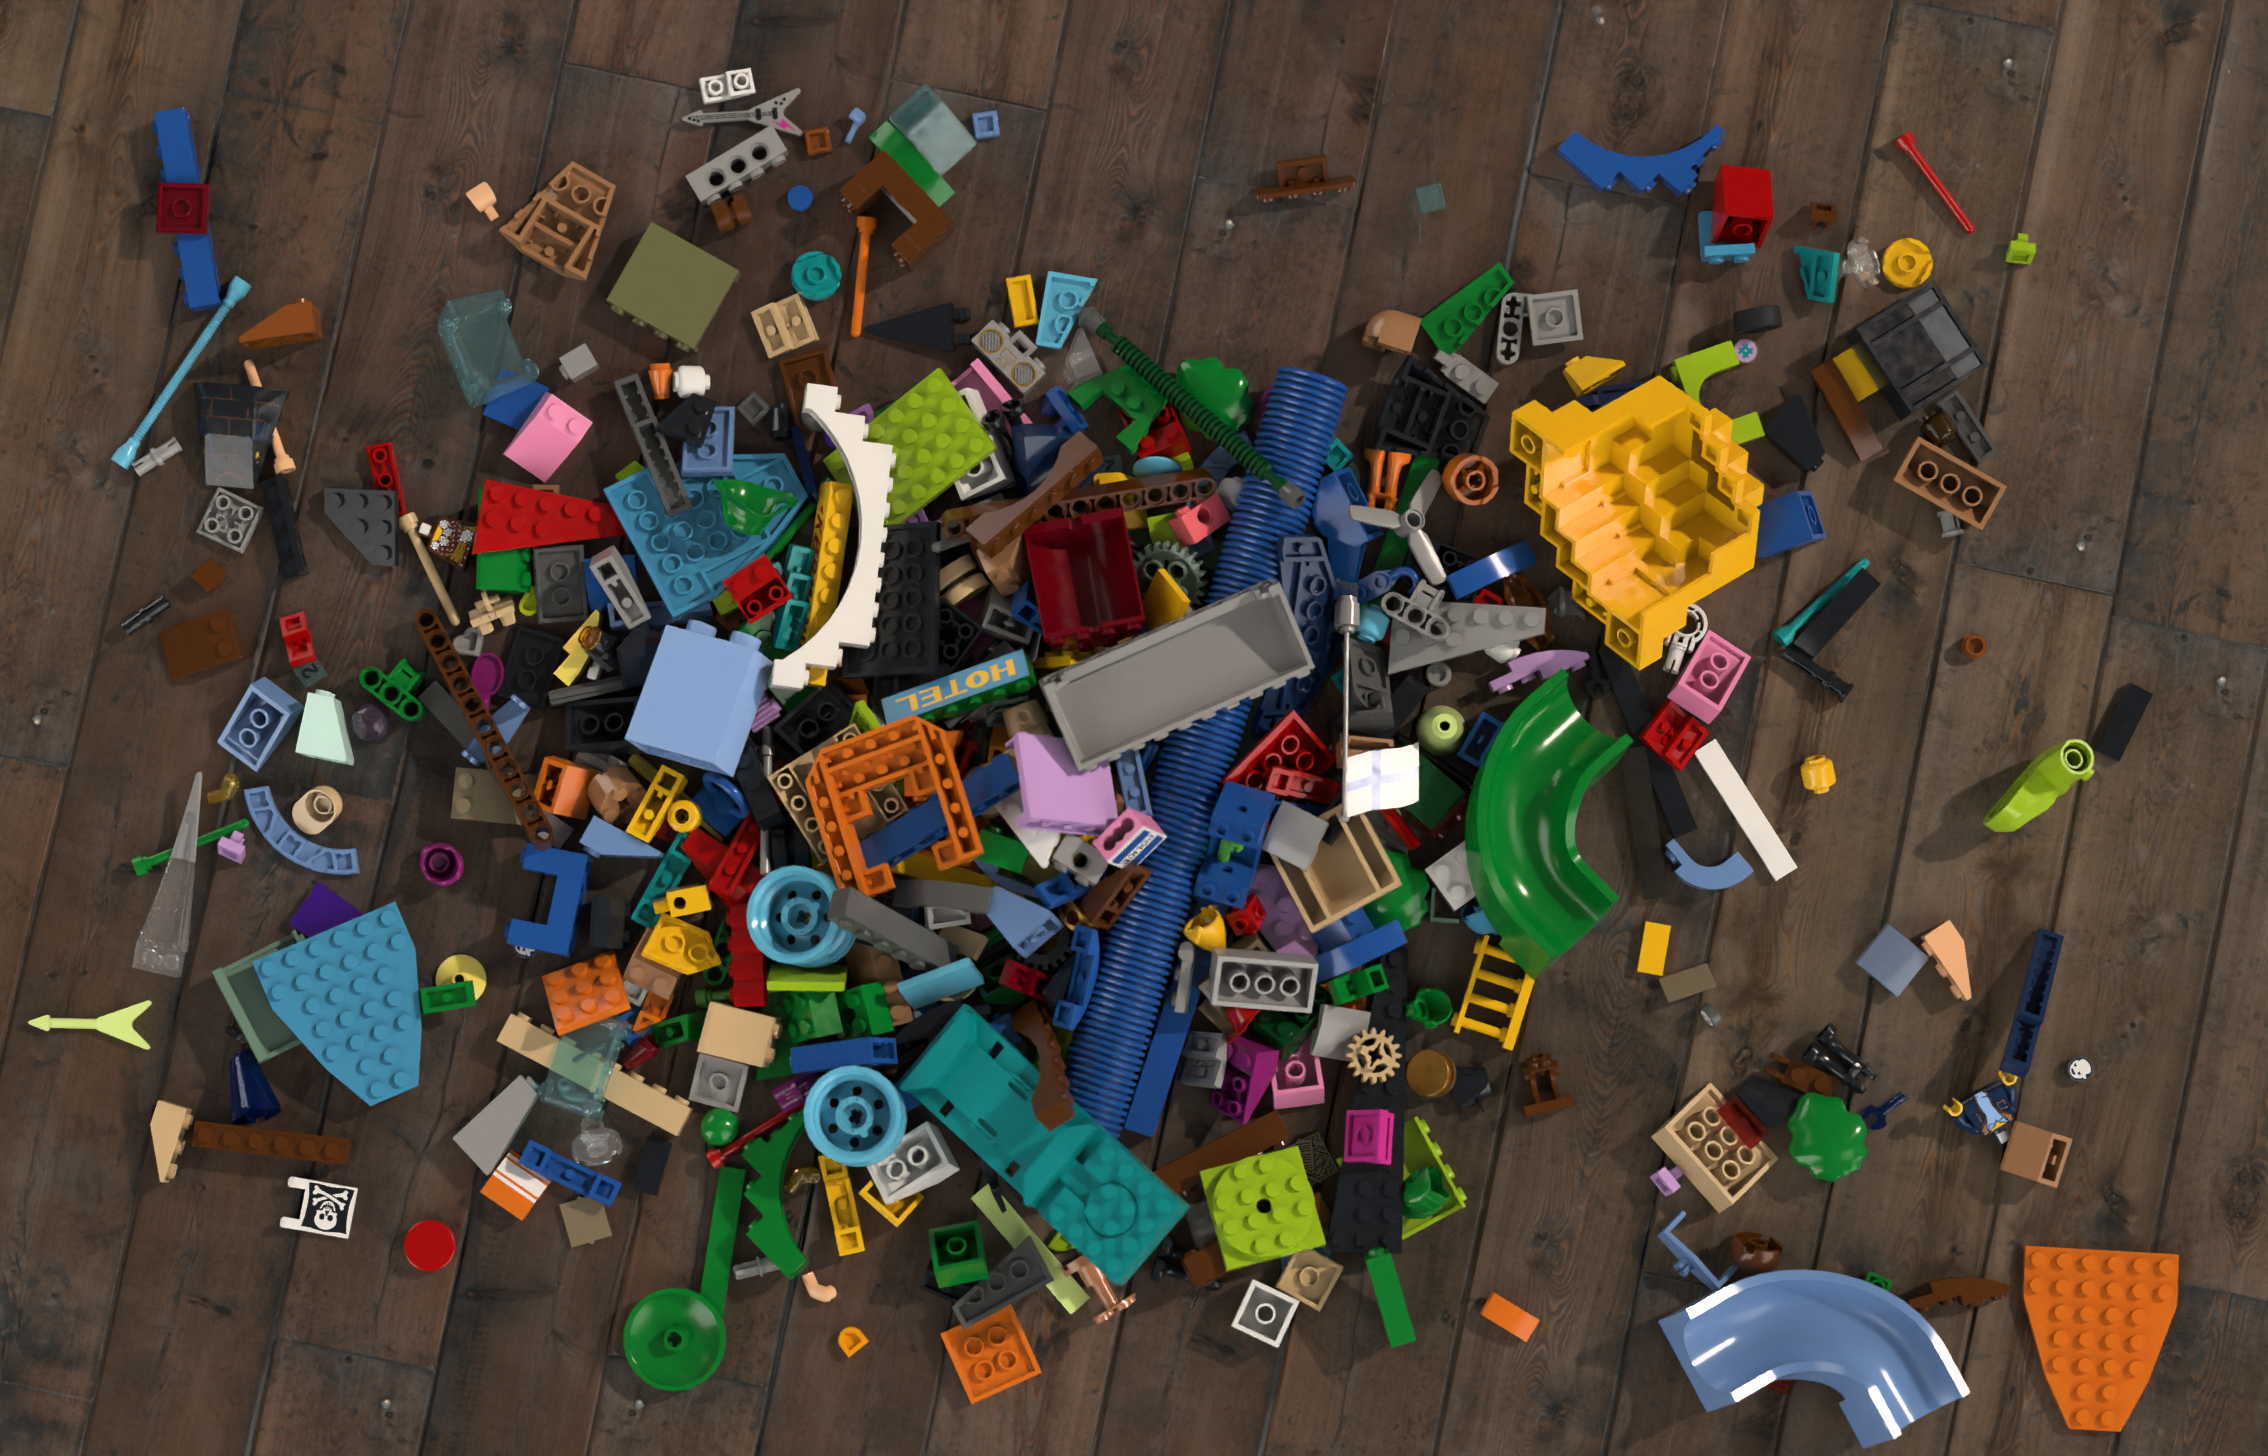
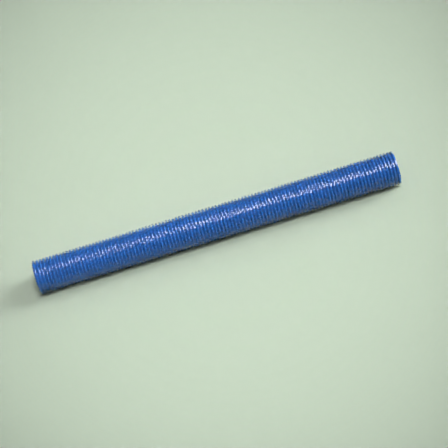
(1194, 761)

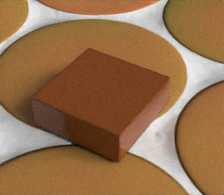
(818, 141)

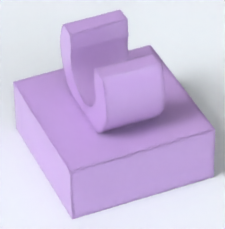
(232, 847)
(1666, 1180)

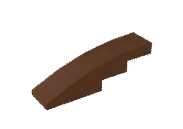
(1845, 409)

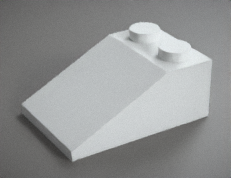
(915, 1165)

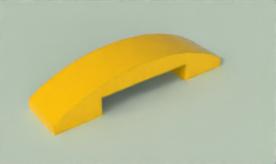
(842, 1206)

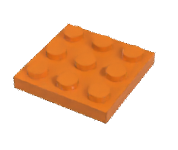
(586, 992)
(991, 1354)

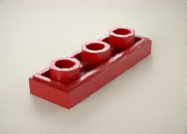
(384, 465)

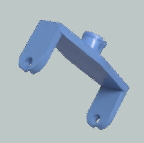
(508, 720)
(1689, 1260)

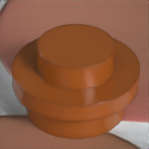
(1974, 646)

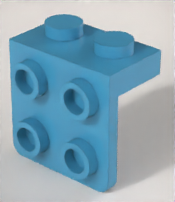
(1719, 252)

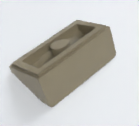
(1687, 983)

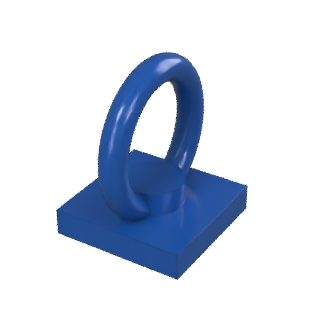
(722, 803)

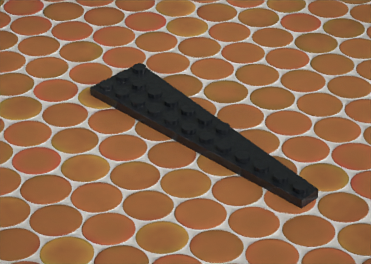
(1370, 1195)

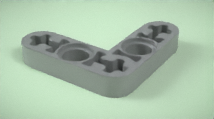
(1522, 312)

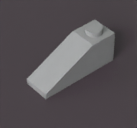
(619, 586)

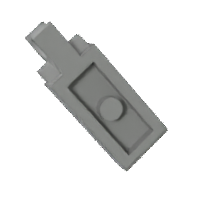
(1466, 375)

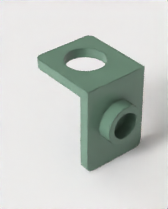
(1431, 903)

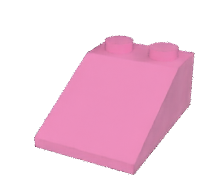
(547, 437)
(1709, 677)
(1298, 1080)

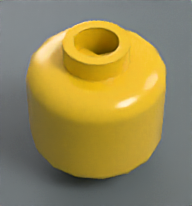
(1818, 773)
(676, 812)

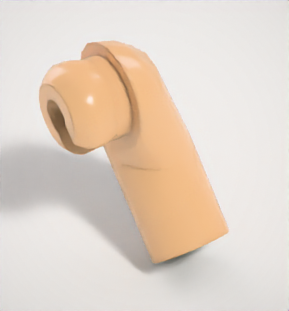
(816, 1290)

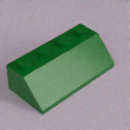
(504, 570)

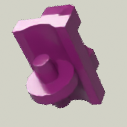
(794, 1092)

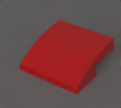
(1673, 735)

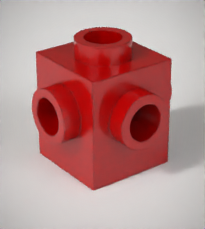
(1247, 919)

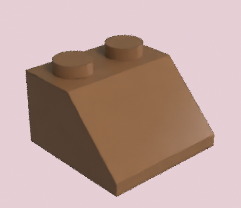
(1009, 568)
(650, 974)

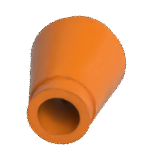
(660, 379)

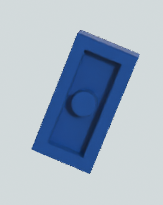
(1059, 403)

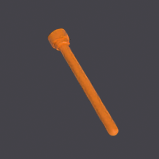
(866, 228)

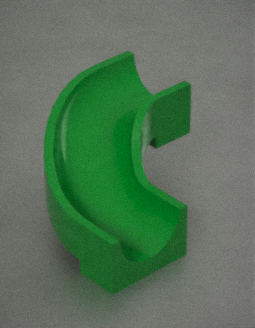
(1524, 828)

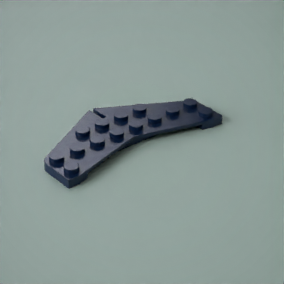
(1311, 596)

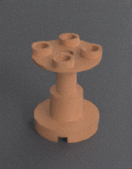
(1094, 1277)

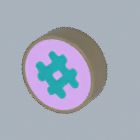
(1746, 350)

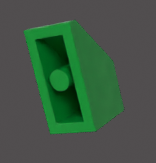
(679, 1029)

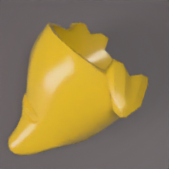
(1206, 929)

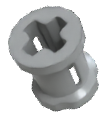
(1950, 524)

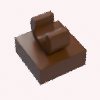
(1822, 212)

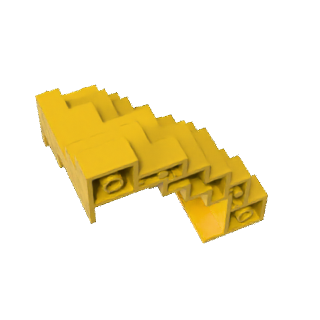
(1641, 507)

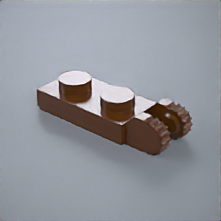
(1802, 1076)

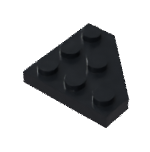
(367, 520)

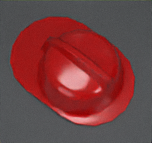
(1239, 1020)

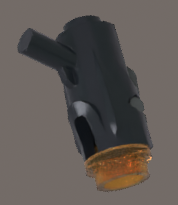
(600, 647)

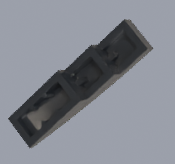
(1836, 614)

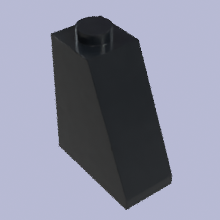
(1796, 436)

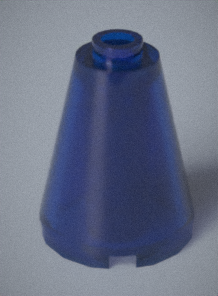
(250, 1091)

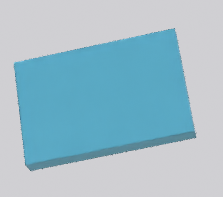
(940, 983)

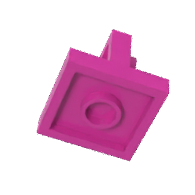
(1369, 1136)

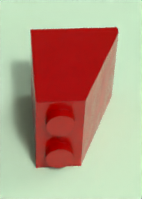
(1741, 205)

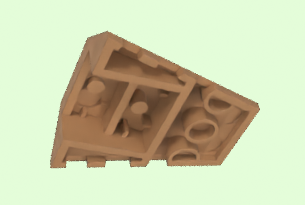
(563, 222)

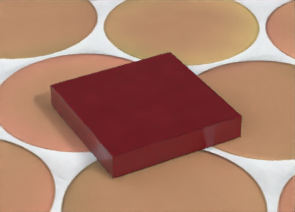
(183, 208)

